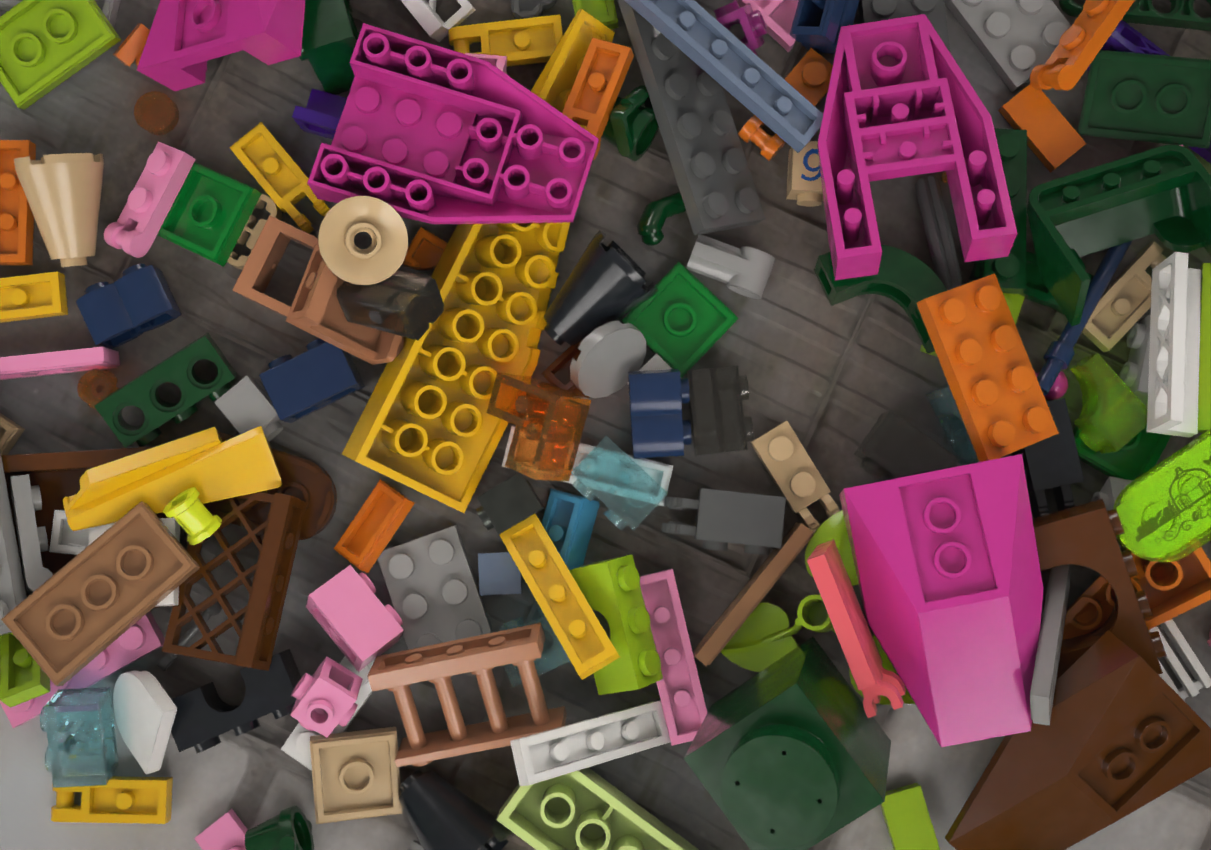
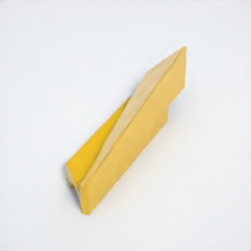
(163, 472)

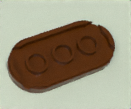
(300, 479)

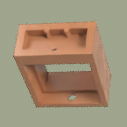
(265, 259)

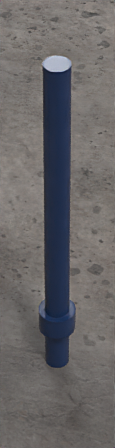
(1061, 351)

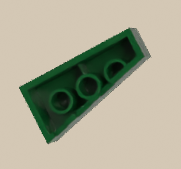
(330, 42)

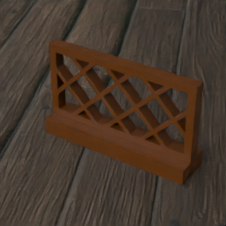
(266, 592)

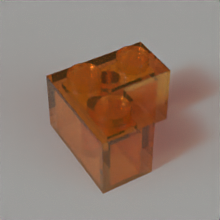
(546, 423)

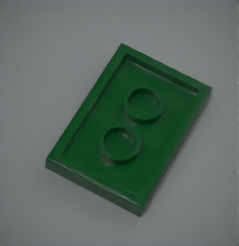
(1148, 99)

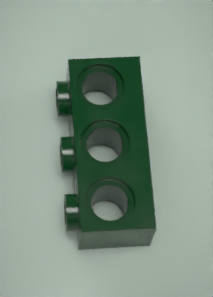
(144, 392)

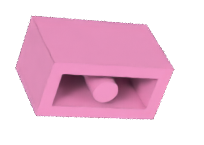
(355, 617)

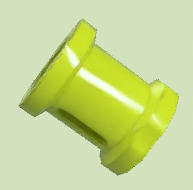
(192, 516)

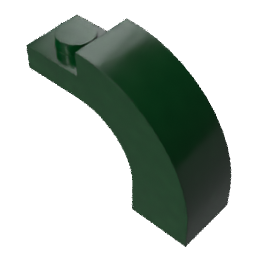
(899, 278)

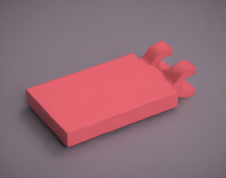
(853, 630)

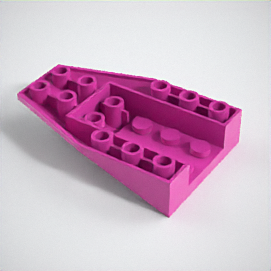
(196, 31)
(450, 139)
(953, 592)

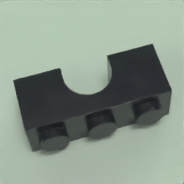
(204, 716)

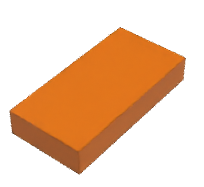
(1047, 129)
(374, 526)

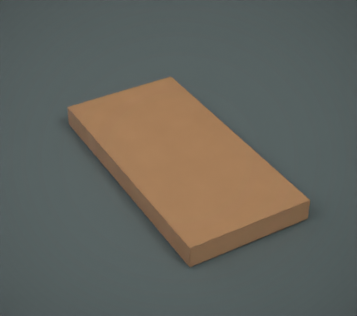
(100, 594)

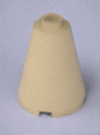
(64, 202)

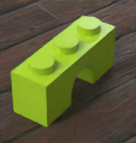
(616, 593)

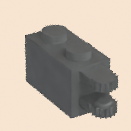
(732, 518)

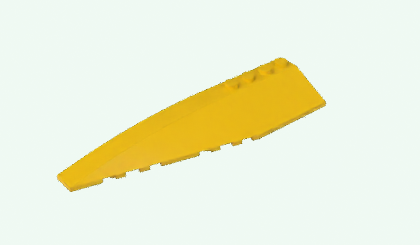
(495, 281)

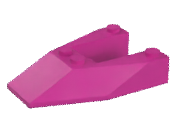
(899, 112)

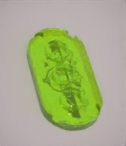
(1169, 506)

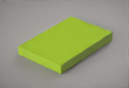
(48, 44)

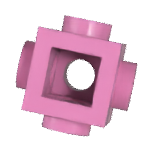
(326, 697)

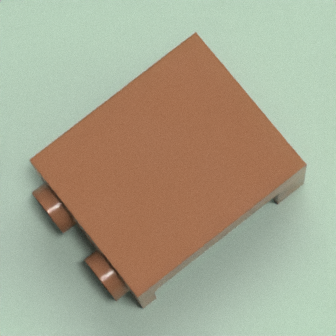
(320, 314)

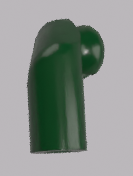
(655, 215)

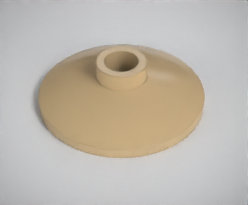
(387, 236)

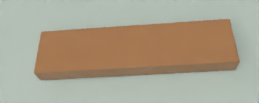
(752, 594)

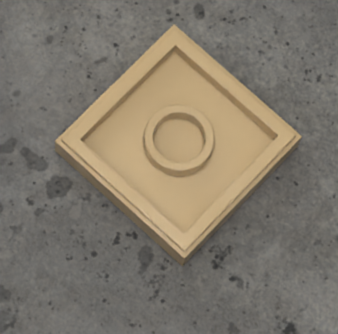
(355, 775)

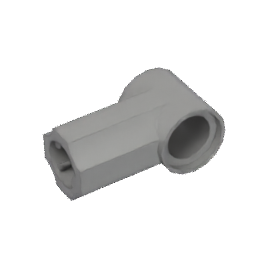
(742, 269)

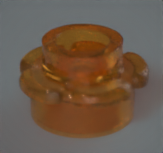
(89, 381)

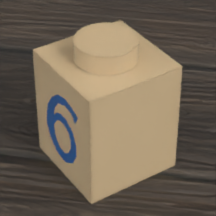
(804, 176)

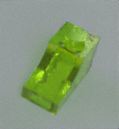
(1109, 407)

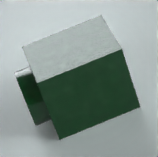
(831, 762)

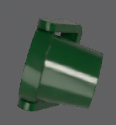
(631, 125)
(283, 832)

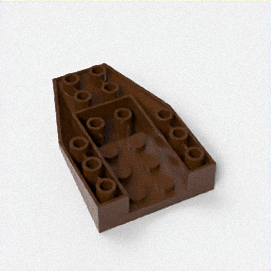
(1109, 750)

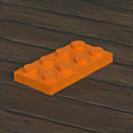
(987, 368)

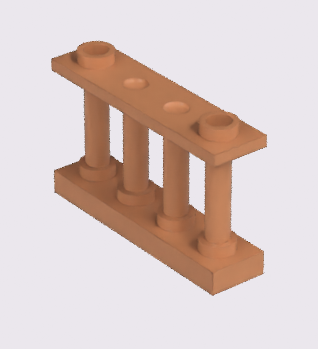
(474, 655)

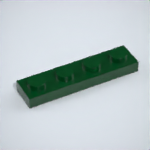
(1012, 269)

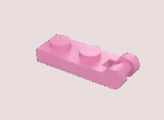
(150, 201)

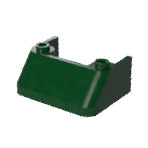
(1113, 204)

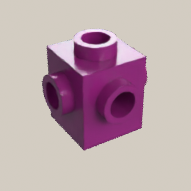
(751, 22)

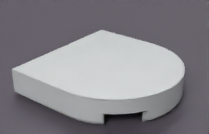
(144, 717)

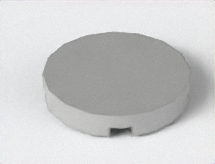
(607, 358)

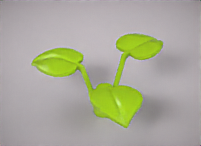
(767, 630)

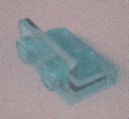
(618, 484)

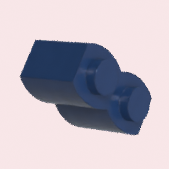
(128, 306)
(657, 413)

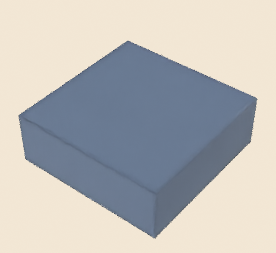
(498, 574)

